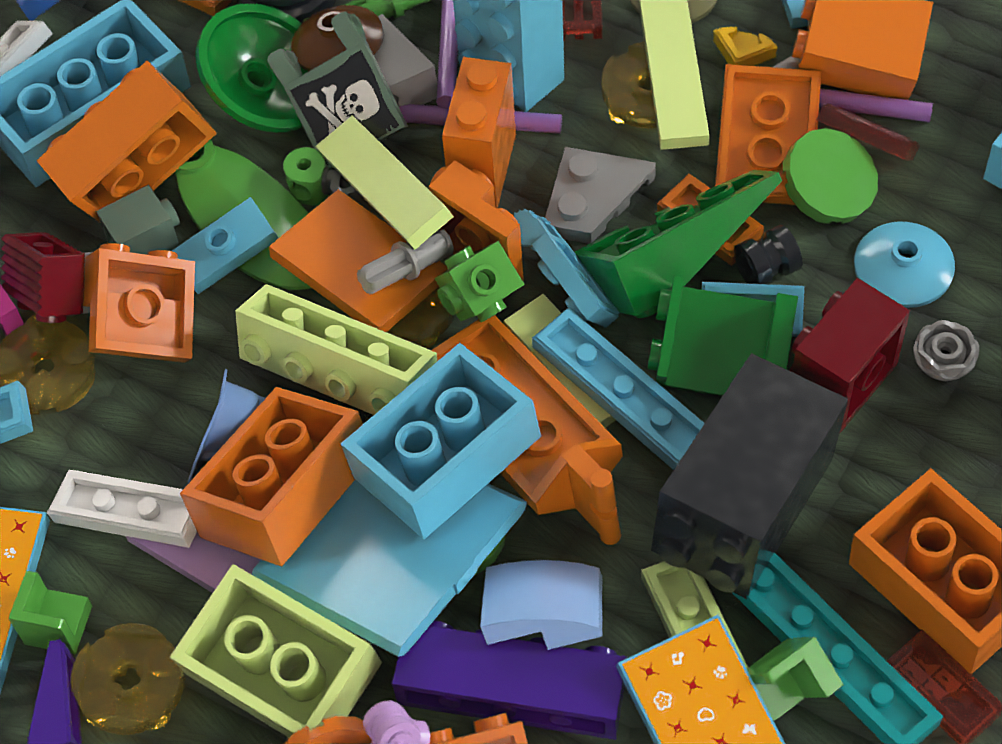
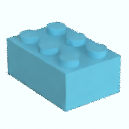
(442, 440)

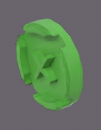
(830, 176)

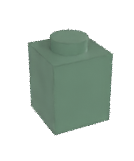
(140, 222)

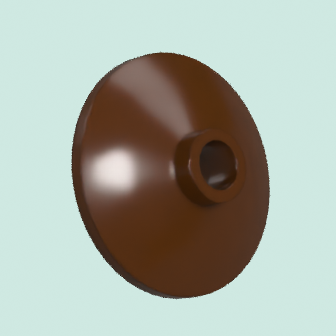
(318, 42)

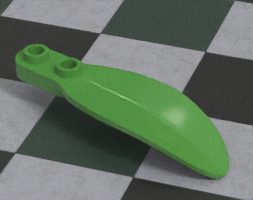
(225, 180)

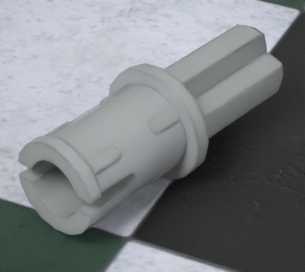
(404, 262)

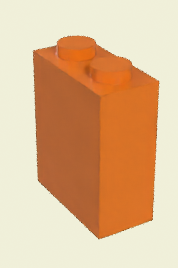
(865, 44)
(482, 120)

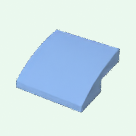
(542, 597)

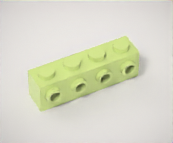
(327, 350)

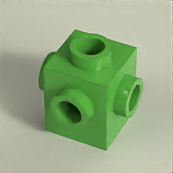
(477, 282)

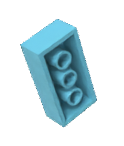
(515, 33)
(63, 80)

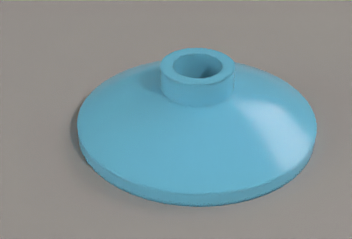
(905, 280)

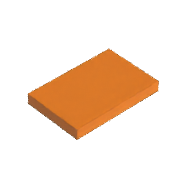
(763, 118)
(336, 243)

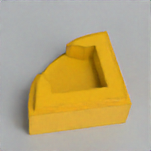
(744, 47)

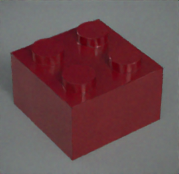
(852, 344)

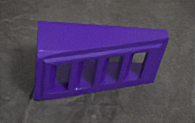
(56, 709)

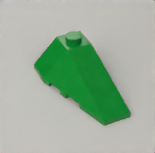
(643, 261)

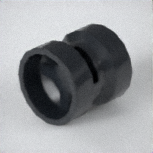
(768, 256)

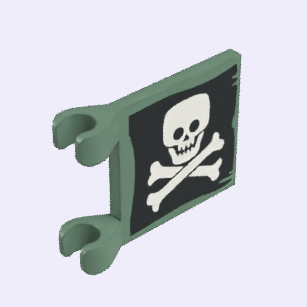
(340, 87)

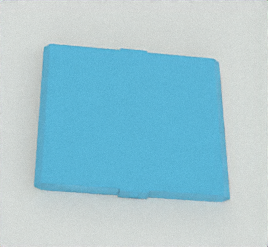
(379, 574)

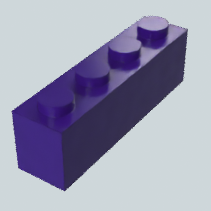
(534, 685)

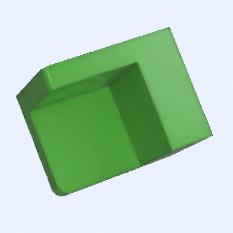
(48, 614)
(792, 673)

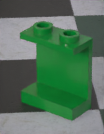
(714, 334)

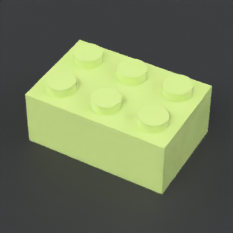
(274, 655)

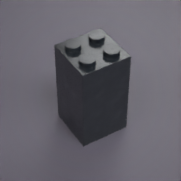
(747, 475)

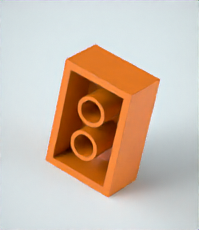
(126, 141)
(274, 476)
(938, 567)

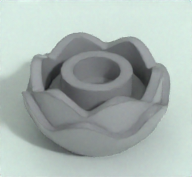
(949, 337)

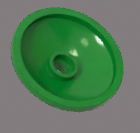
(236, 51)

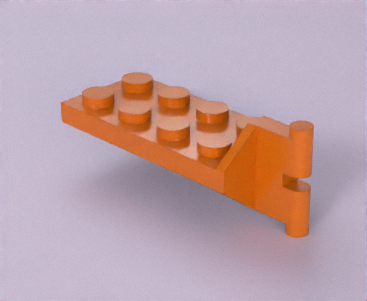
(575, 452)

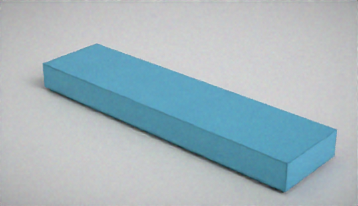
(618, 386)

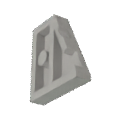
(593, 191)

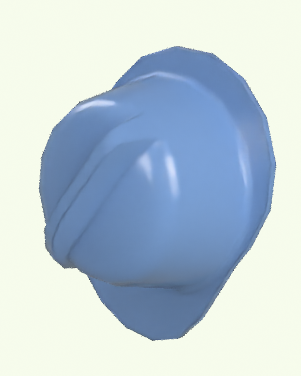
(233, 409)

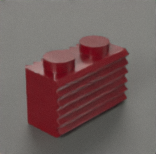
(43, 275)

